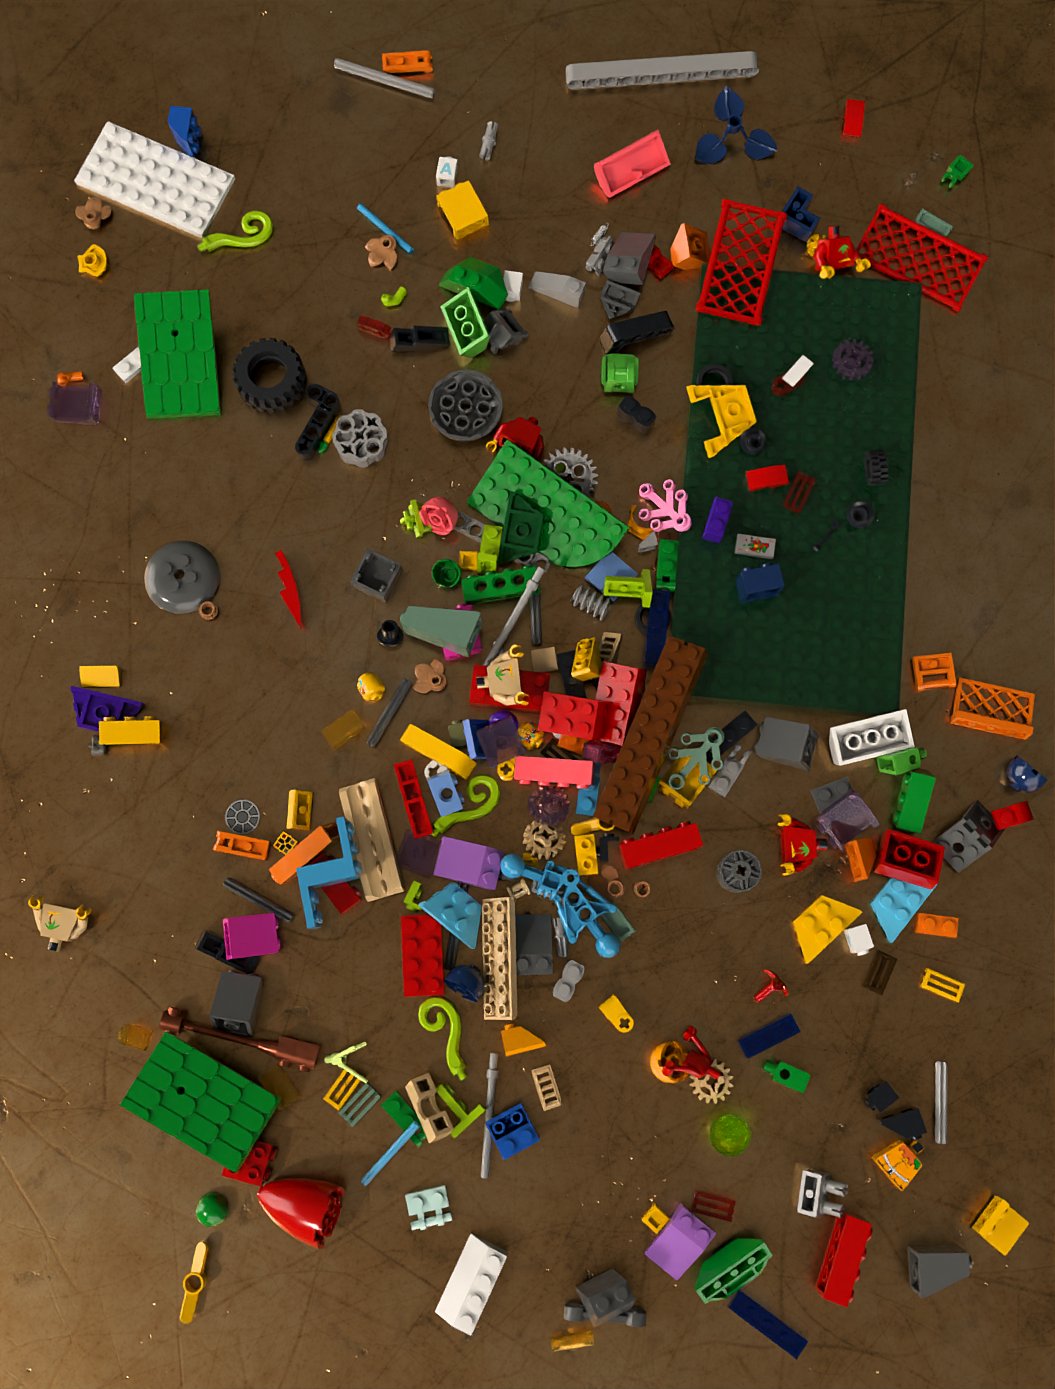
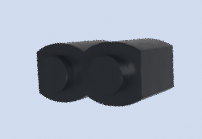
(639, 416)

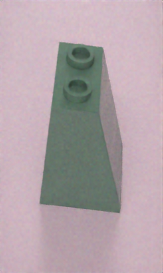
(443, 627)

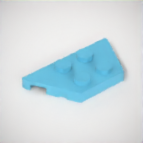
(897, 905)
(456, 912)

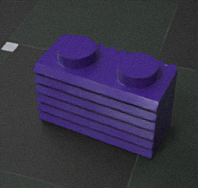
(717, 520)

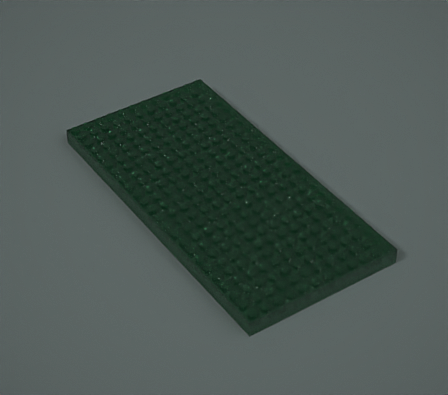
(840, 618)

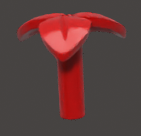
(775, 985)

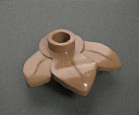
(93, 213)
(380, 253)
(427, 675)
(605, 881)

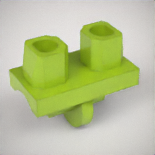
(414, 518)

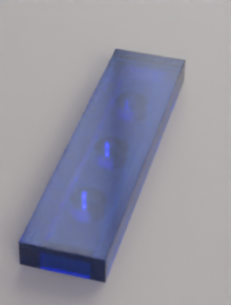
(657, 626)
(767, 1324)

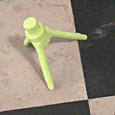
(340, 1059)

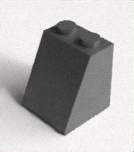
(787, 743)
(236, 1003)
(936, 1267)
(605, 1296)

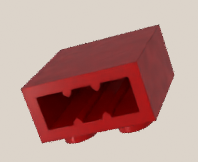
(256, 1165)

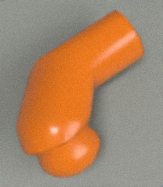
(65, 377)

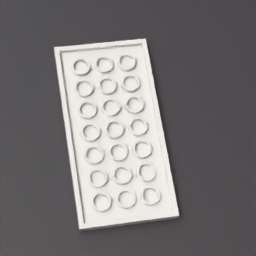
(155, 179)

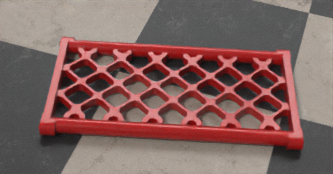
(726, 205)
(954, 249)

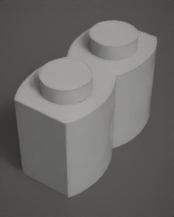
(565, 986)

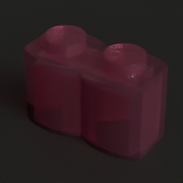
(601, 752)

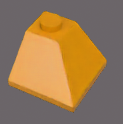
(519, 1039)

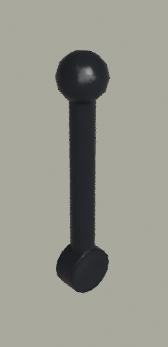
(835, 525)

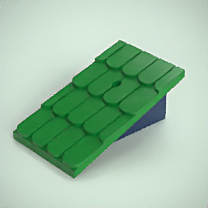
(177, 353)
(200, 1102)

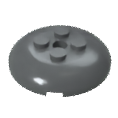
(462, 389)
(196, 586)

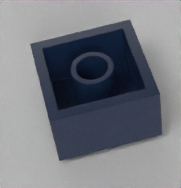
(759, 582)

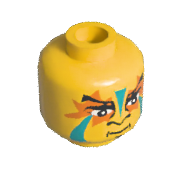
(370, 686)
(531, 736)

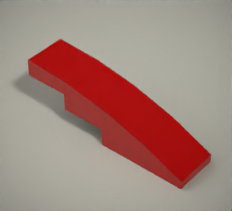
(291, 594)
(413, 799)

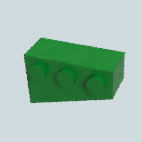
(914, 800)

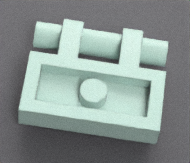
(425, 1201)

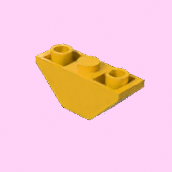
(587, 660)

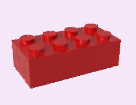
(531, 683)
(622, 690)
(660, 846)
(422, 956)
(843, 1258)

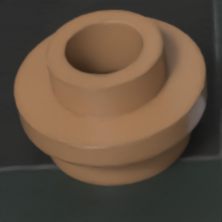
(204, 606)

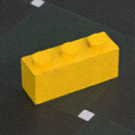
(129, 731)

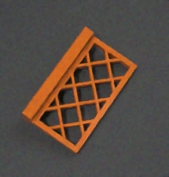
(993, 724)

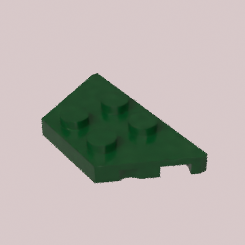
(521, 530)

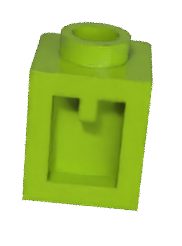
(414, 893)

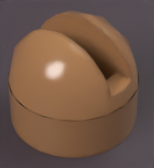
(645, 889)

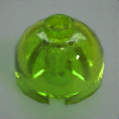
(729, 1135)

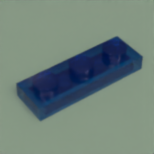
(768, 1036)

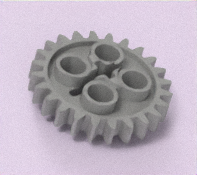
(570, 461)

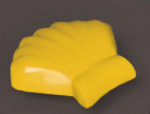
(93, 261)

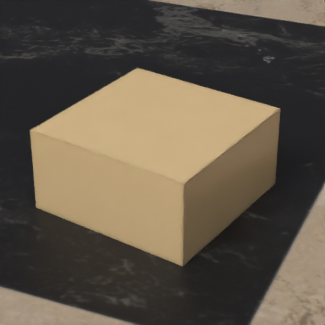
(544, 660)

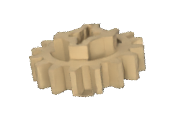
(541, 841)
(714, 1094)

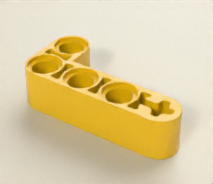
(438, 751)

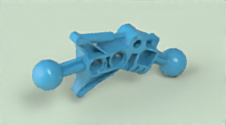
(550, 882)

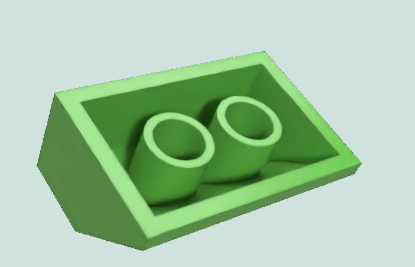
(466, 323)

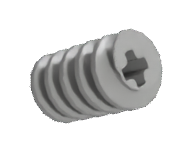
(591, 602)

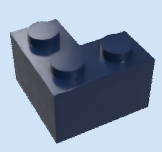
(799, 220)

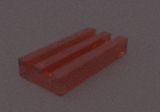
(805, 478)
(730, 1210)

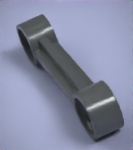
(631, 1317)

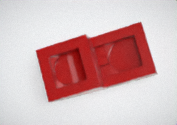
(853, 118)
(659, 264)
(767, 477)

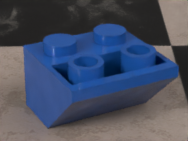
(185, 129)
(512, 1131)

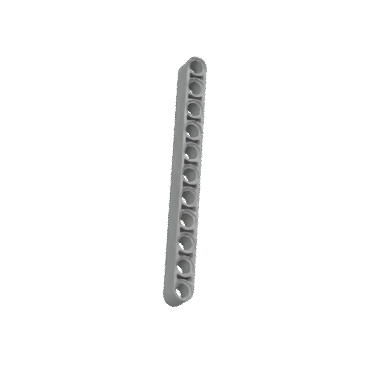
(662, 70)

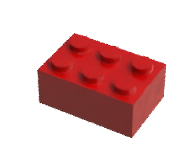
(572, 715)
(909, 859)

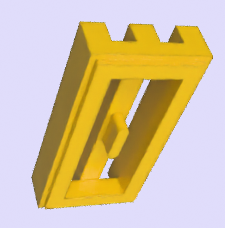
(926, 979)
(333, 1102)

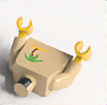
(504, 678)
(59, 922)

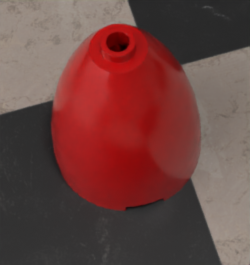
(303, 1207)

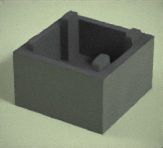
(376, 575)

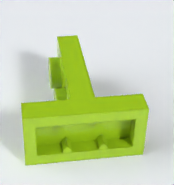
(489, 549)
(630, 587)
(459, 1109)

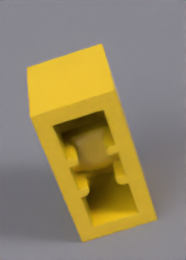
(586, 855)

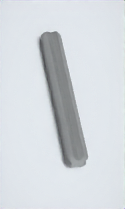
(941, 1102)

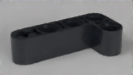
(635, 330)
(314, 424)

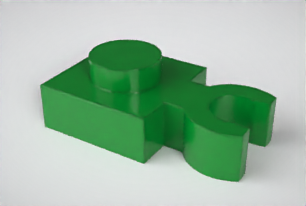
(957, 170)

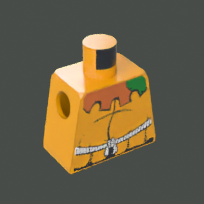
(899, 1162)

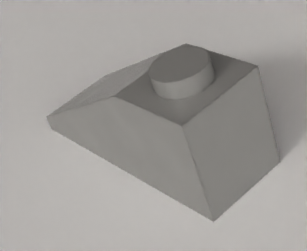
(559, 287)

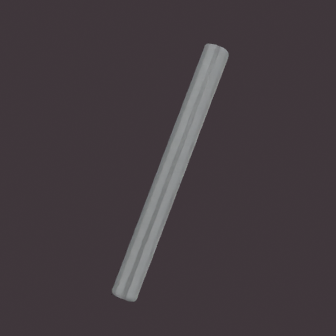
(384, 78)

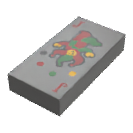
(755, 546)

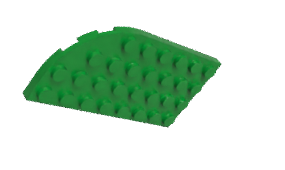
(574, 525)

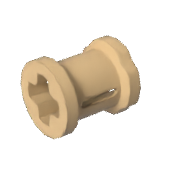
(518, 889)

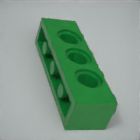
(492, 593)

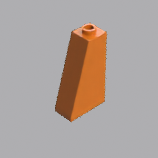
(307, 851)

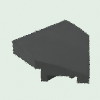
(618, 299)

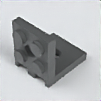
(976, 834)

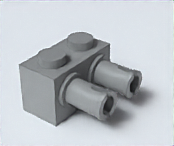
(815, 1194)

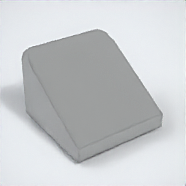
(648, 544)

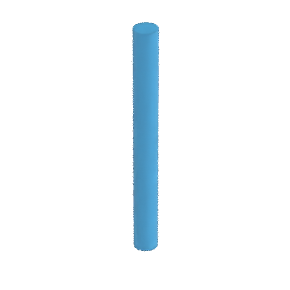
(385, 228)
(390, 1153)

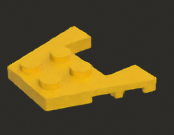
(731, 410)

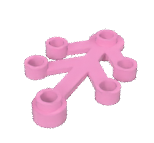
(667, 507)

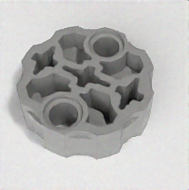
(349, 440)

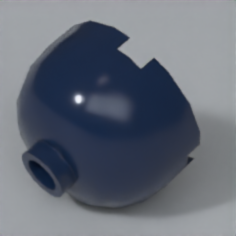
(1024, 776)
(466, 981)

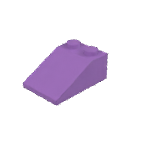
(468, 863)
(680, 1242)

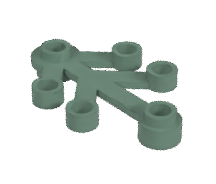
(699, 755)

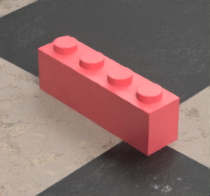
(554, 771)

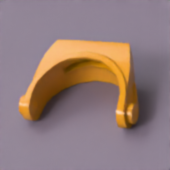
(636, 530)

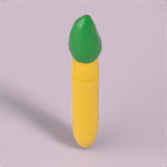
(328, 436)

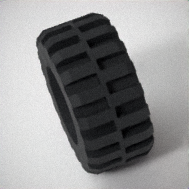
(262, 354)

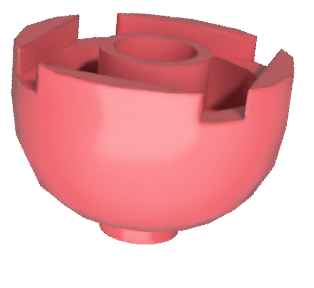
(439, 514)

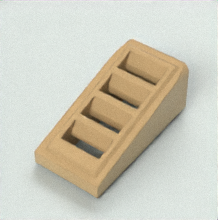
(614, 651)
(546, 1106)

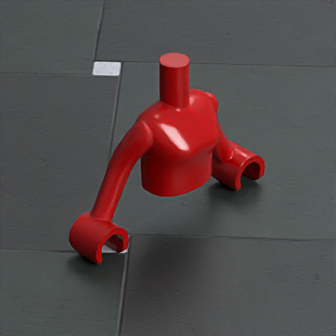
(695, 1063)

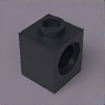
(880, 1096)

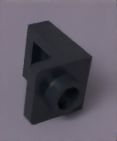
(602, 849)

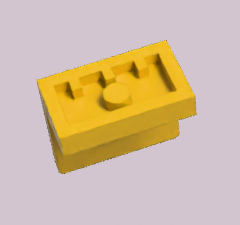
(1000, 1225)

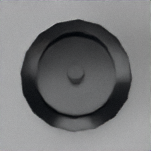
(752, 440)
(860, 514)
(390, 634)

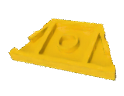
(822, 924)

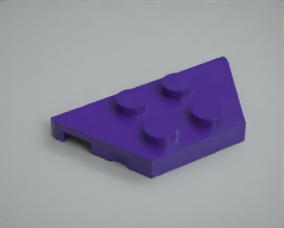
(94, 706)

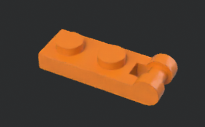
(407, 62)
(242, 845)

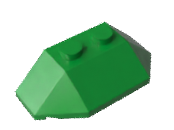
(482, 278)
(731, 1268)

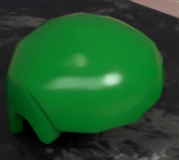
(446, 573)
(211, 1209)

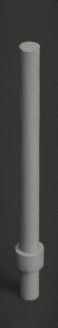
(532, 585)
(492, 1074)

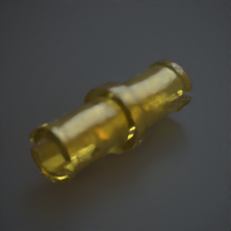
(572, 1341)

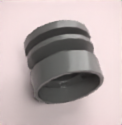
(727, 870)

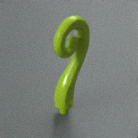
(217, 240)
(443, 823)
(453, 1055)

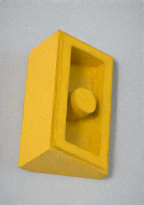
(100, 676)
(299, 809)

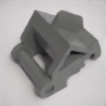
(500, 333)

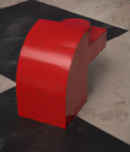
(1012, 815)

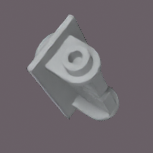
(597, 262)

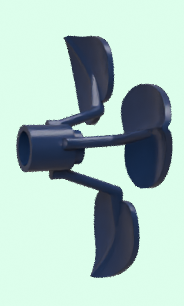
(730, 107)

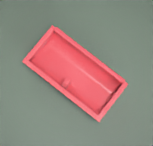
(631, 164)

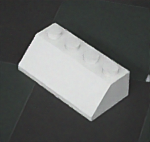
(870, 737)
(471, 1283)

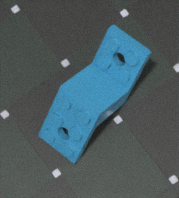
(328, 873)

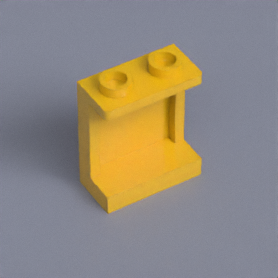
(463, 209)
(687, 794)

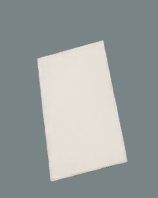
(797, 370)

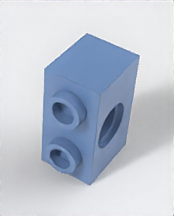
(445, 804)

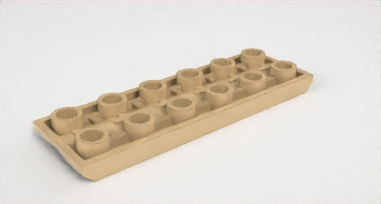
(377, 855)
(499, 959)

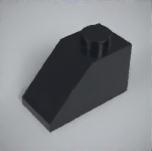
(905, 1123)

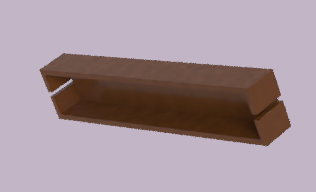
(651, 734)

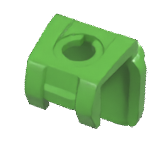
(619, 372)

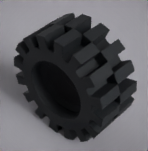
(876, 467)

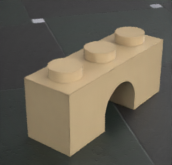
(433, 1121)

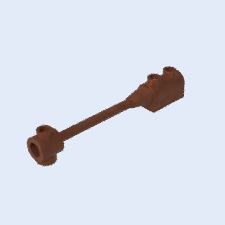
(287, 1050)

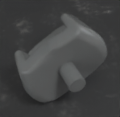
(96, 748)

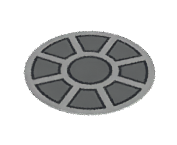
(242, 817)

